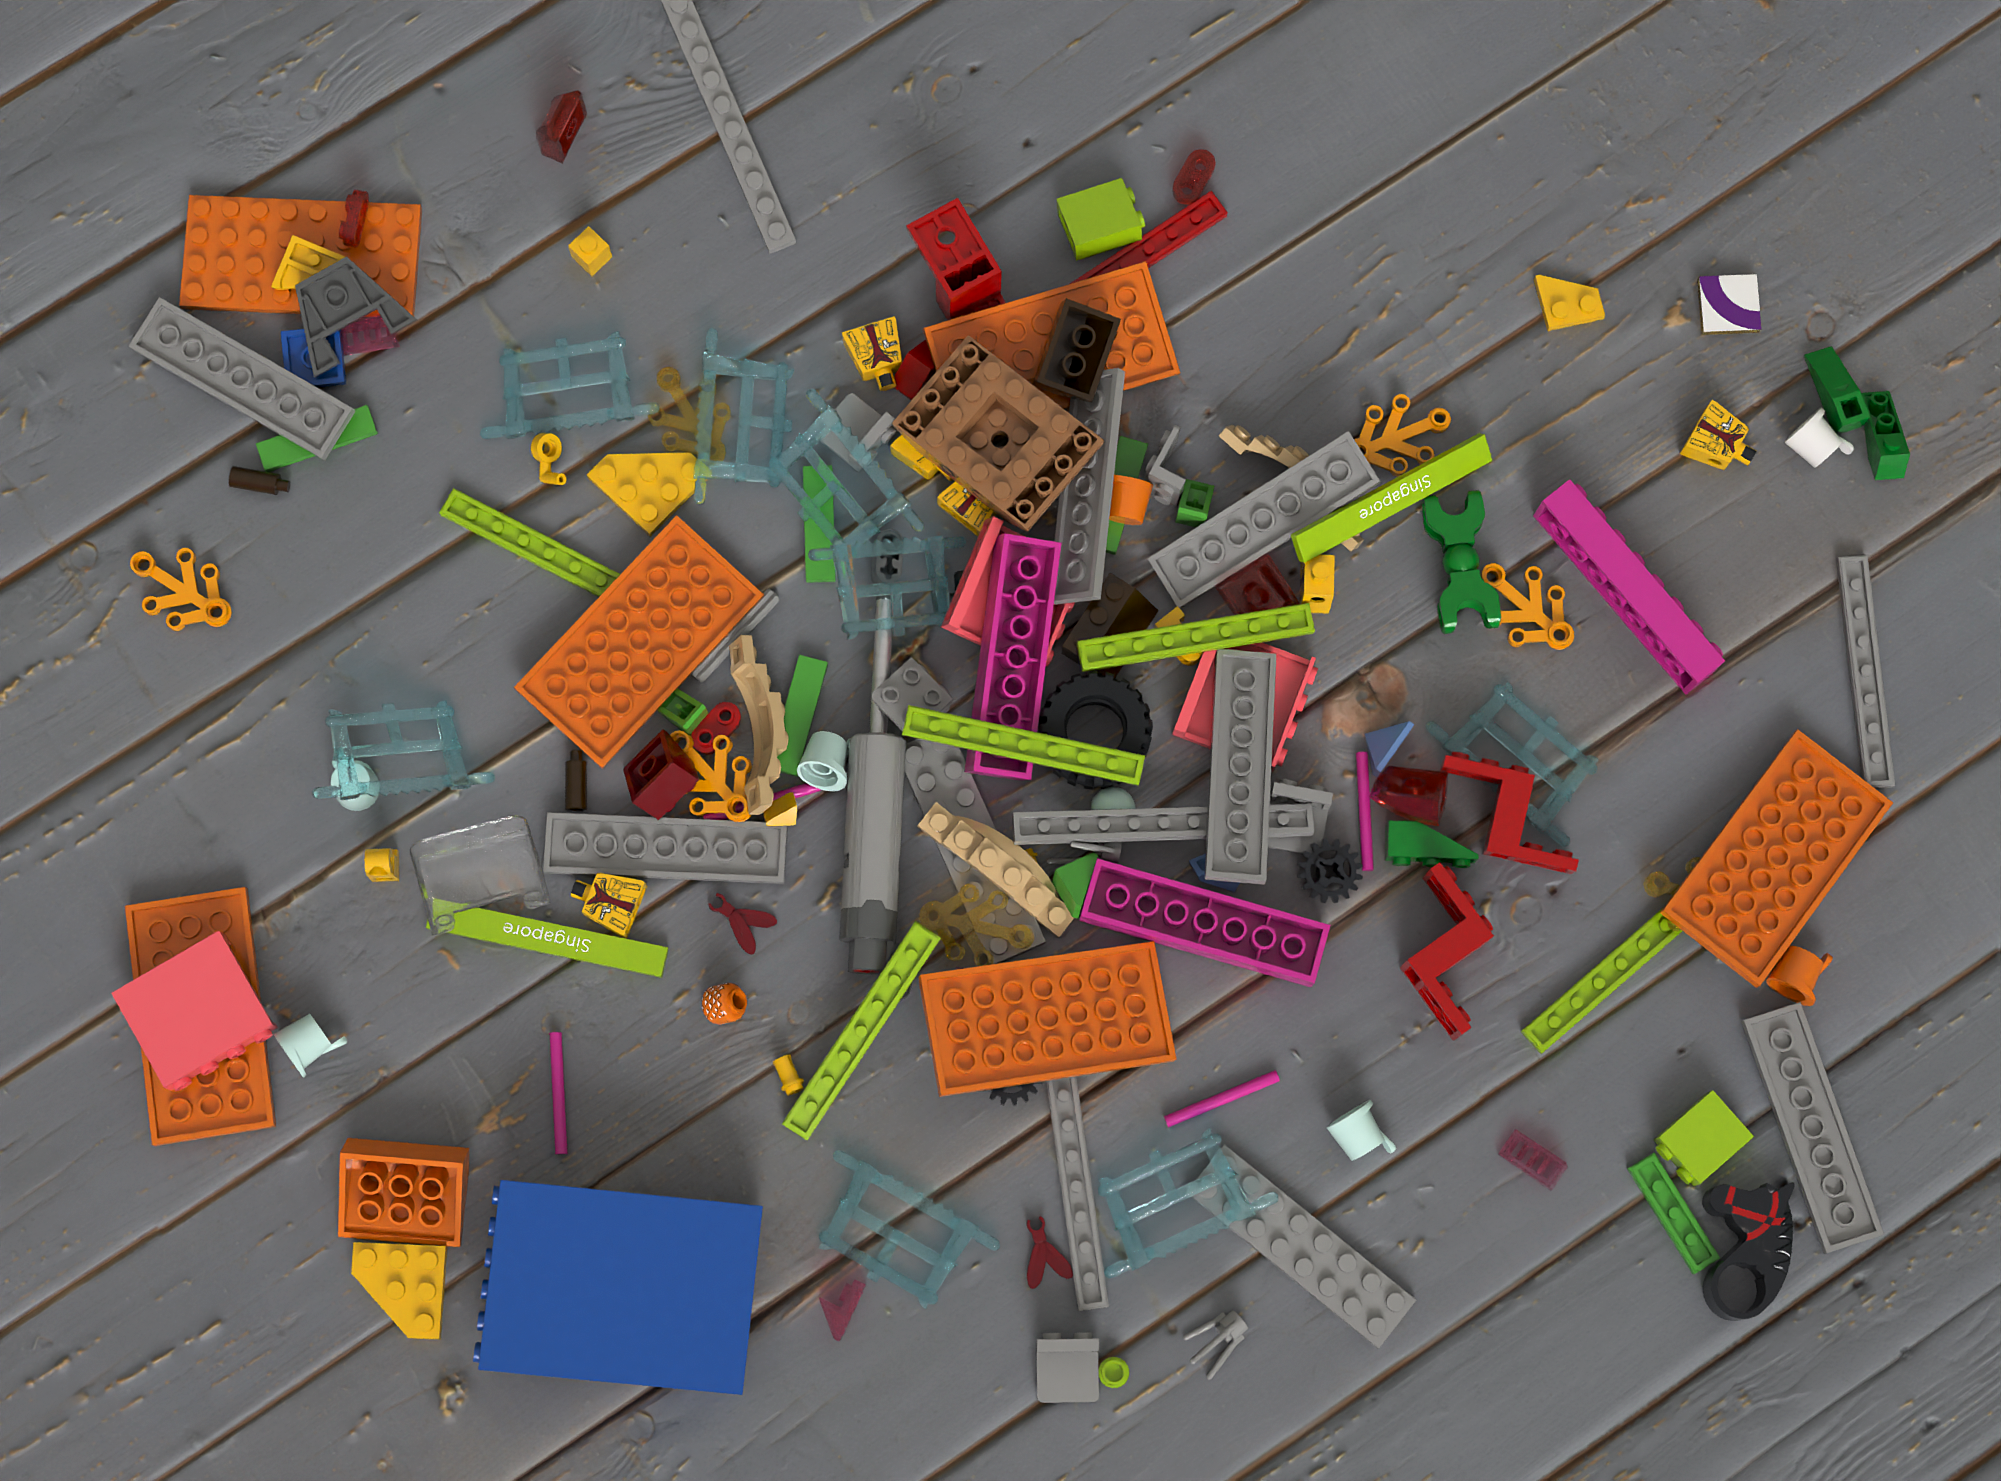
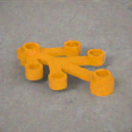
(1393, 438)
(185, 592)
(1531, 609)
(716, 779)

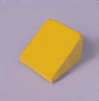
(782, 812)

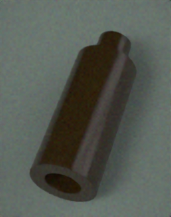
(257, 481)
(576, 782)

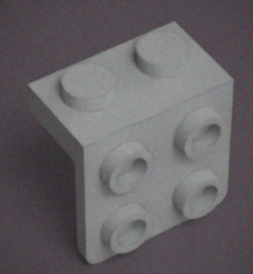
(865, 423)
(1166, 485)
(913, 687)
(1289, 793)
(1067, 1368)

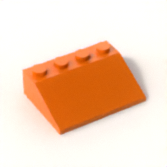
(402, 1192)

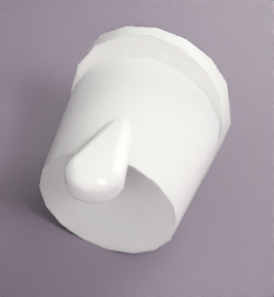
(1817, 440)

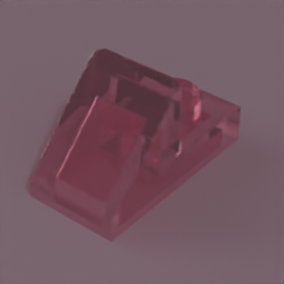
(839, 1317)

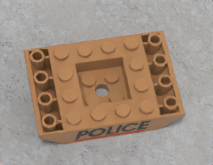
(972, 403)

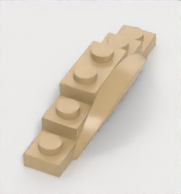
(1289, 456)
(767, 722)
(1001, 863)

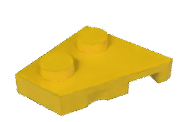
(301, 262)
(1567, 302)

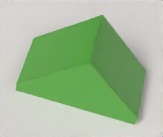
(1194, 503)
(683, 711)
(1073, 881)

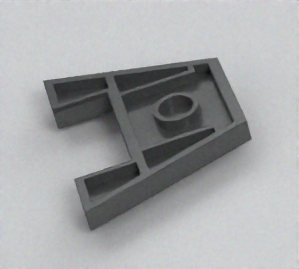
(337, 299)

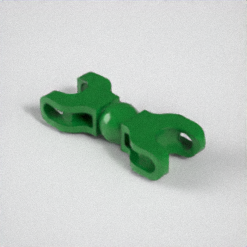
(1461, 562)

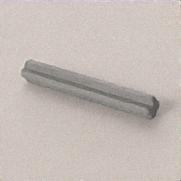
(743, 627)

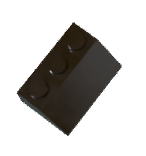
(1076, 351)
(1117, 612)

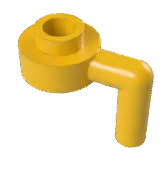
(550, 454)

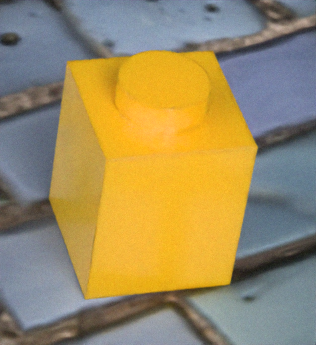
(590, 251)

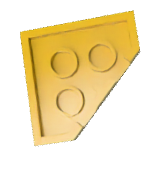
(646, 485)
(405, 1283)

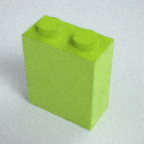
(1100, 218)
(1702, 1139)

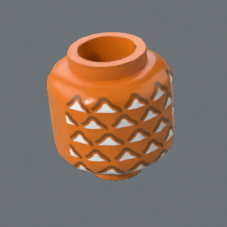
(724, 1003)

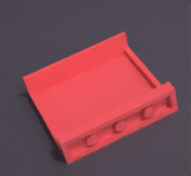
(968, 604)
(1290, 681)
(194, 1012)

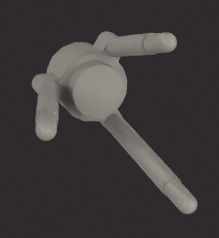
(1106, 851)
(1230, 1328)

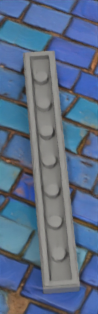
(1865, 671)
(1077, 1194)

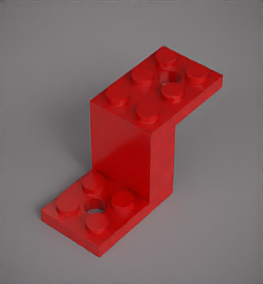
(963, 270)
(1509, 812)
(1447, 950)

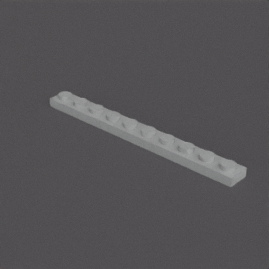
(729, 124)
(1143, 824)

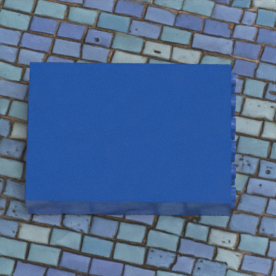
(618, 1287)

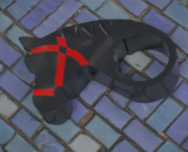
(1763, 1246)

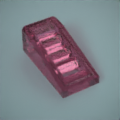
(369, 345)
(1555, 1175)

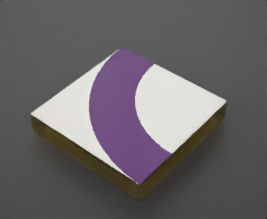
(1729, 304)

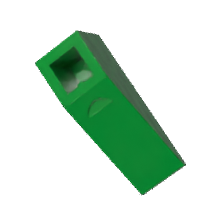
(1837, 391)
(1884, 437)
(1419, 843)

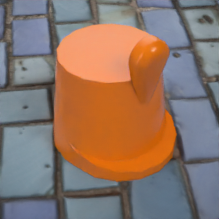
(1129, 500)
(1797, 974)

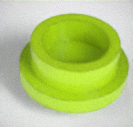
(1113, 1372)

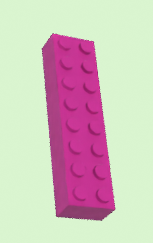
(1628, 586)
(1014, 645)
(1205, 923)

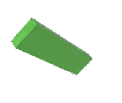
(281, 452)
(1128, 463)
(814, 537)
(801, 709)
(1673, 1213)

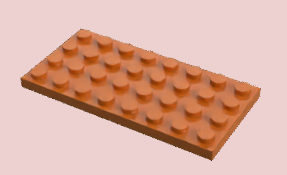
(241, 241)
(1021, 328)
(638, 642)
(1776, 858)
(1046, 1018)
(239, 1091)

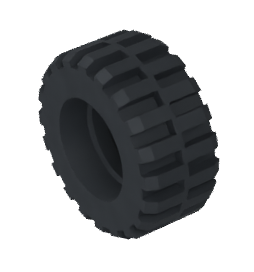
(1100, 691)

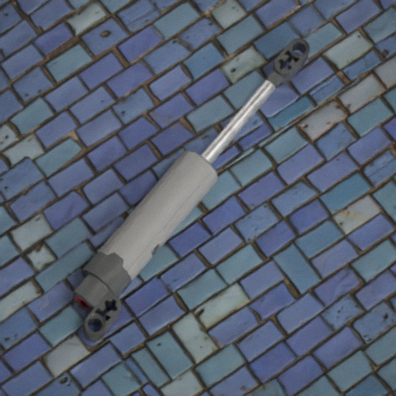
(874, 812)

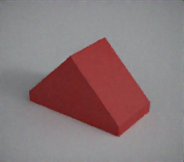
(914, 371)

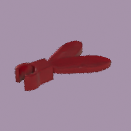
(741, 919)
(1043, 1253)

